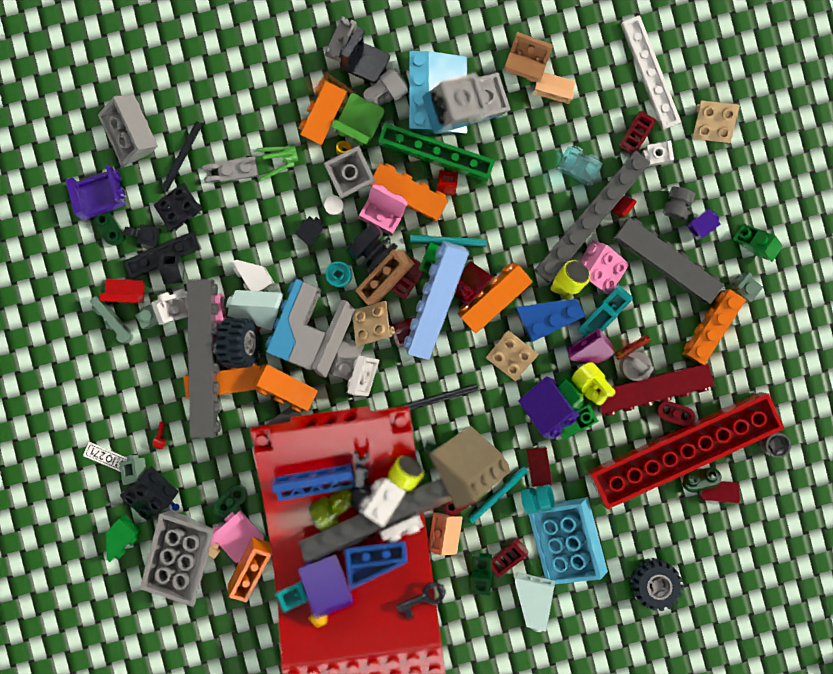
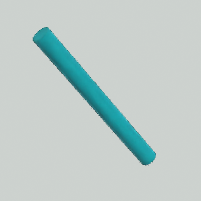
(457, 241)
(498, 494)

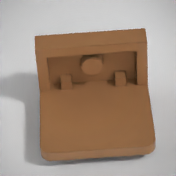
(528, 57)

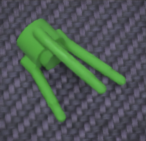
(287, 153)

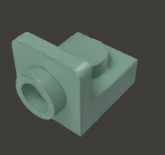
(746, 286)

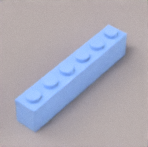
(436, 300)

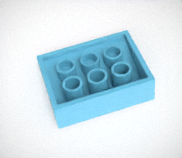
(425, 72)
(568, 542)

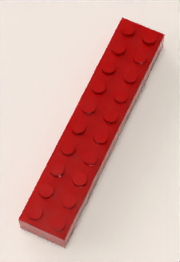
(685, 449)

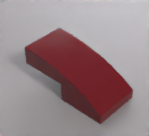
(408, 281)

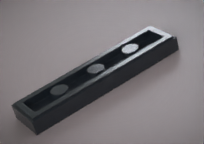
(150, 259)

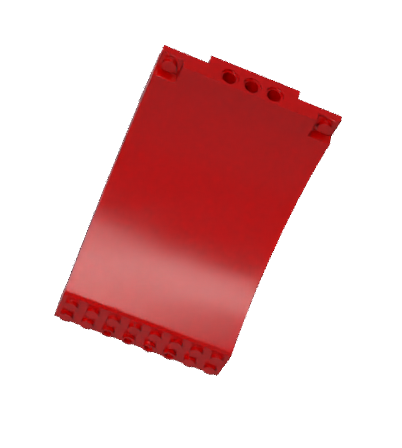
(370, 632)

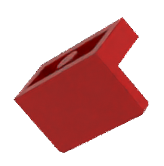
(123, 291)

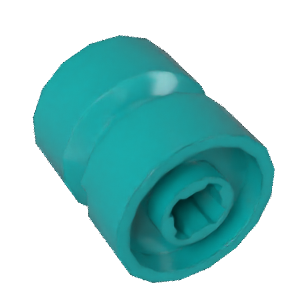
(338, 274)
(538, 499)

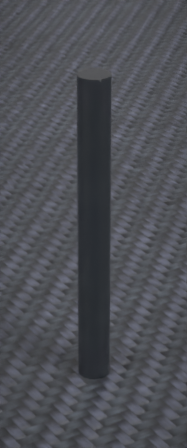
(181, 156)
(442, 397)

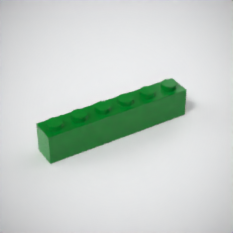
(436, 152)

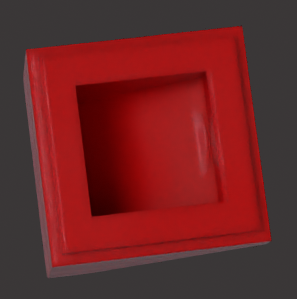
(447, 182)
(624, 206)

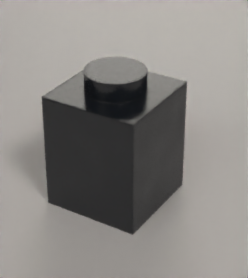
(311, 230)
(171, 268)

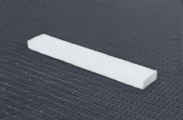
(650, 73)

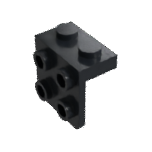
(362, 59)
(149, 494)

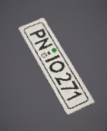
(104, 456)

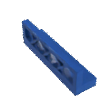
(315, 479)

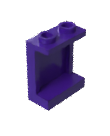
(96, 194)
(548, 408)
(325, 586)

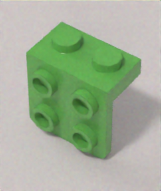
(359, 120)

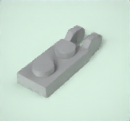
(232, 170)

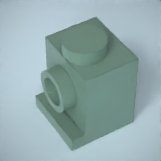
(147, 317)
(132, 469)

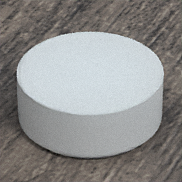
(334, 205)

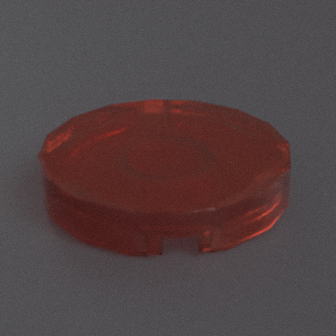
(632, 347)

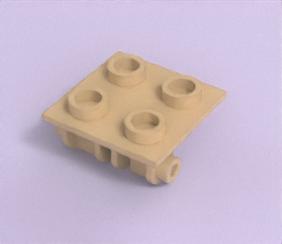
(715, 121)
(372, 324)
(512, 355)

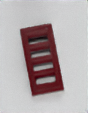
(650, 121)
(522, 550)

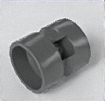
(679, 201)
(775, 445)

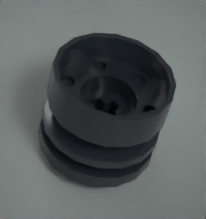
(370, 247)

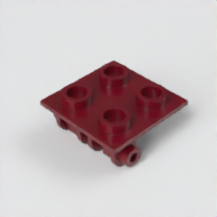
(471, 282)

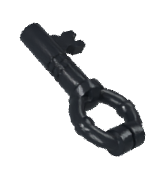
(424, 597)

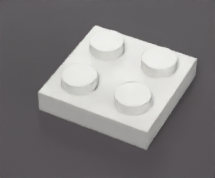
(363, 375)

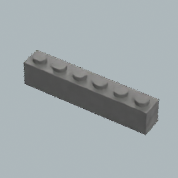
(668, 261)

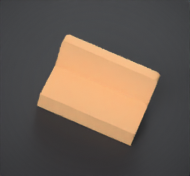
(555, 88)
(445, 534)

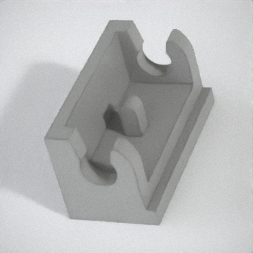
(340, 38)

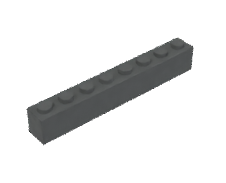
(592, 216)
(202, 358)
(362, 527)

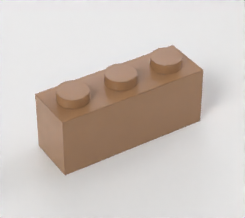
(385, 277)

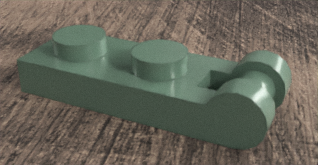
(112, 321)

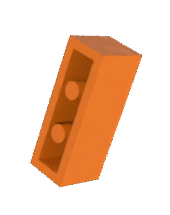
(322, 112)
(284, 388)
(249, 569)

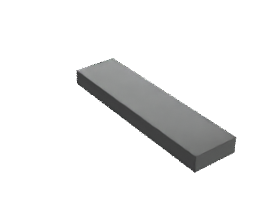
(333, 338)

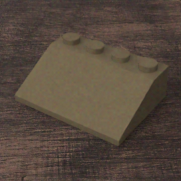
(469, 466)

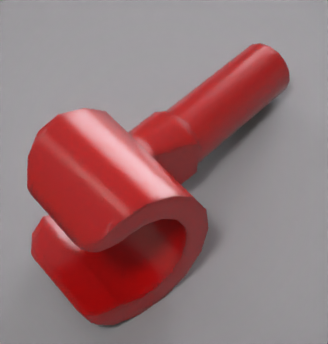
(158, 442)

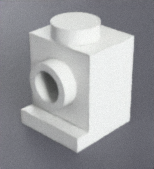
(666, 153)

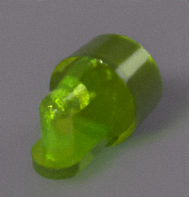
(325, 511)

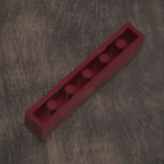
(657, 387)

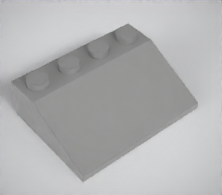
(177, 558)

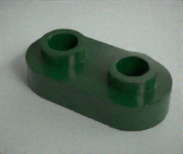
(109, 227)
(702, 479)
(231, 500)

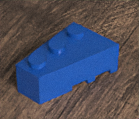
(546, 318)
(373, 560)

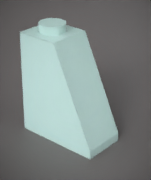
(256, 306)
(535, 599)

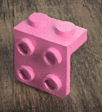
(383, 209)
(604, 266)
(235, 535)

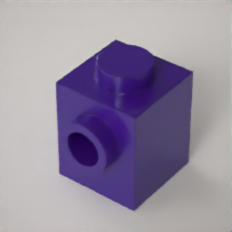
(703, 224)

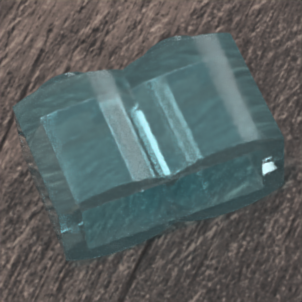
(579, 165)

